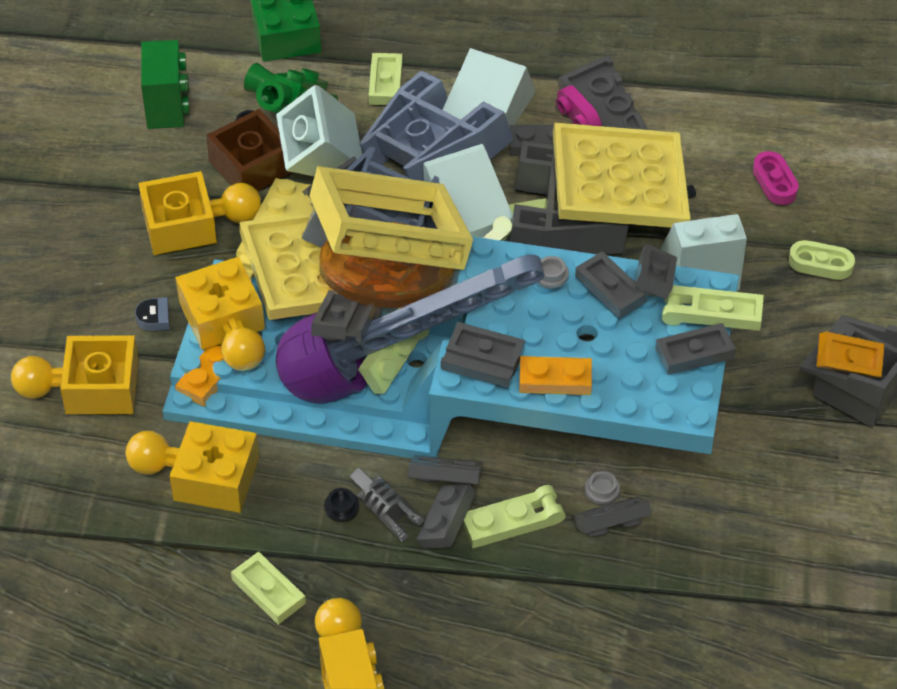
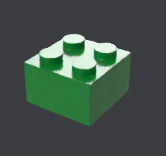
(285, 28)
(164, 84)

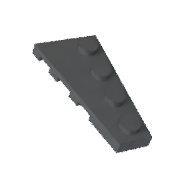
(604, 91)

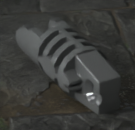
(385, 502)

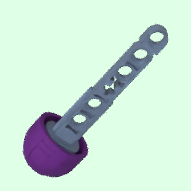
(322, 368)

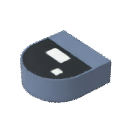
(153, 314)

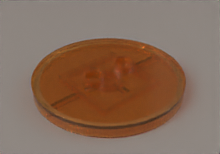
(380, 280)

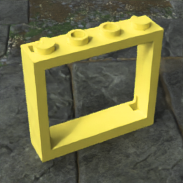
(386, 239)

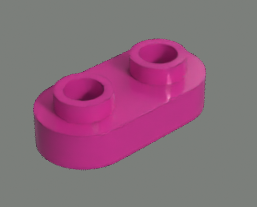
(576, 107)
(778, 184)

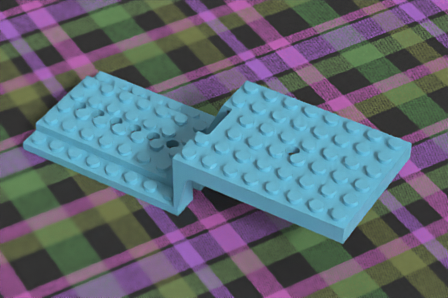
(628, 398)

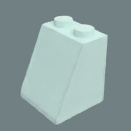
(491, 81)
(317, 132)
(472, 187)
(708, 244)

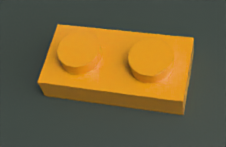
(850, 355)
(555, 375)
(202, 381)

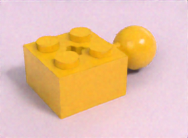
(183, 216)
(224, 311)
(95, 375)
(208, 468)
(344, 654)

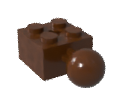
(248, 151)

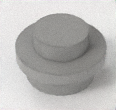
(555, 272)
(602, 488)

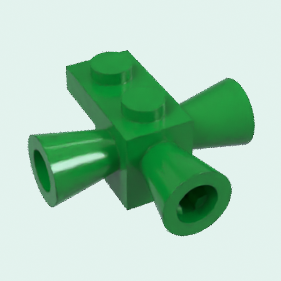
(280, 89)

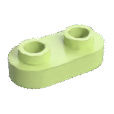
(821, 260)

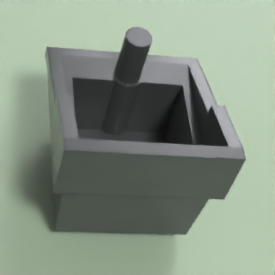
(852, 393)

